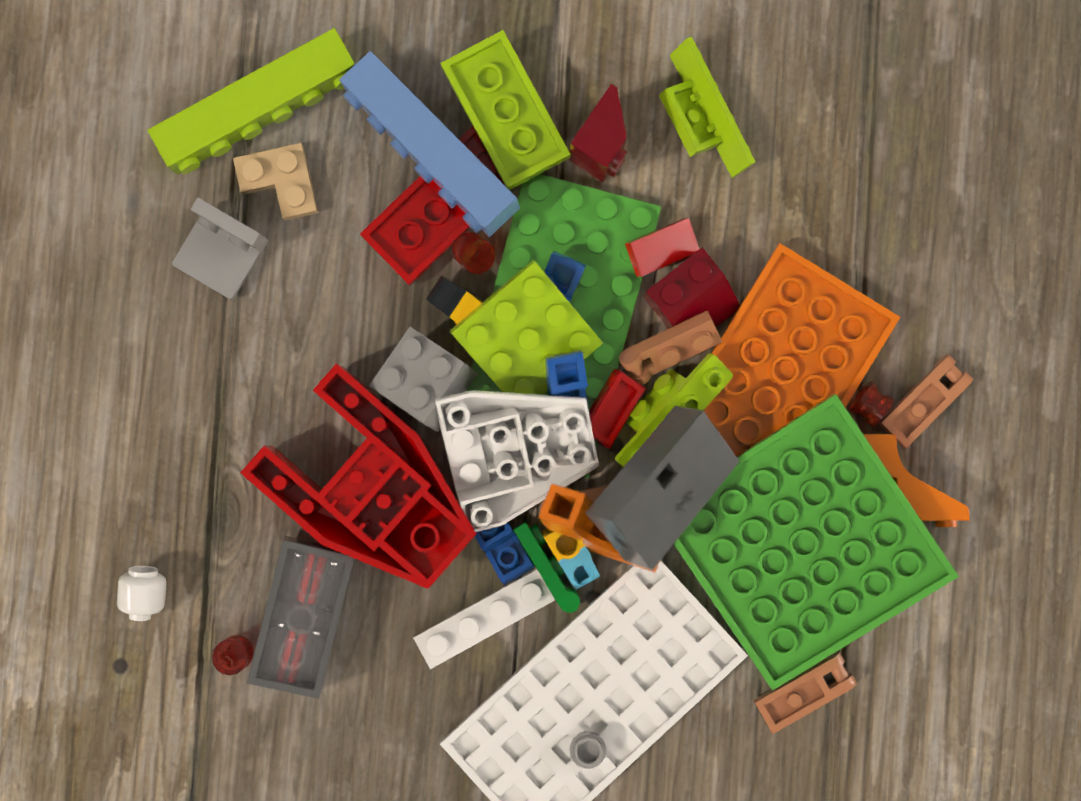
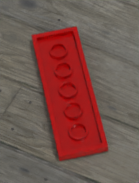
(420, 223)

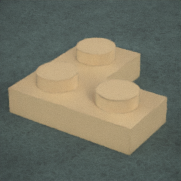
(281, 169)

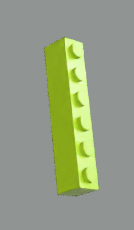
(252, 103)

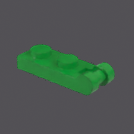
(549, 568)

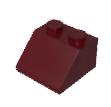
(601, 139)
(691, 290)

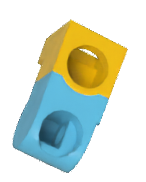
(572, 557)

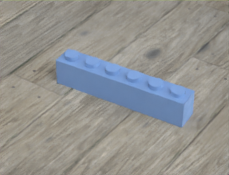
(430, 144)

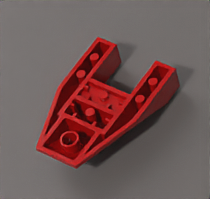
(384, 501)

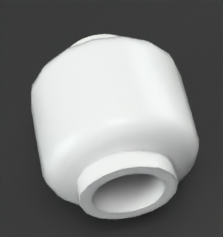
(141, 592)

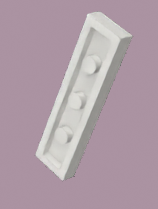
(483, 618)

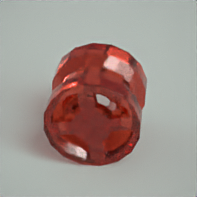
(465, 249)
(871, 403)
(241, 654)

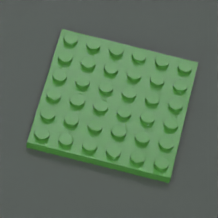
(810, 544)

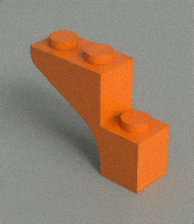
(926, 500)
(566, 514)

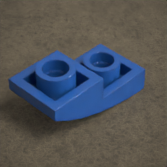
(504, 552)

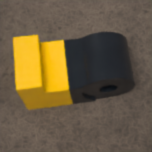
(452, 299)

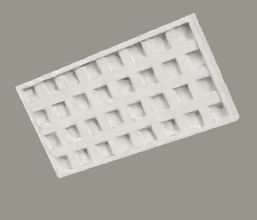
(614, 670)

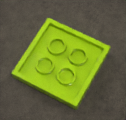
(521, 328)

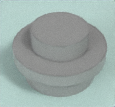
(587, 749)

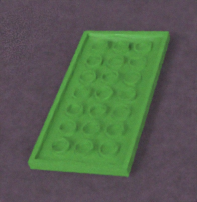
(591, 230)

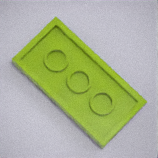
(505, 110)

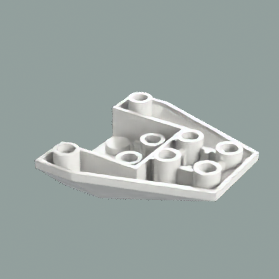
(511, 450)

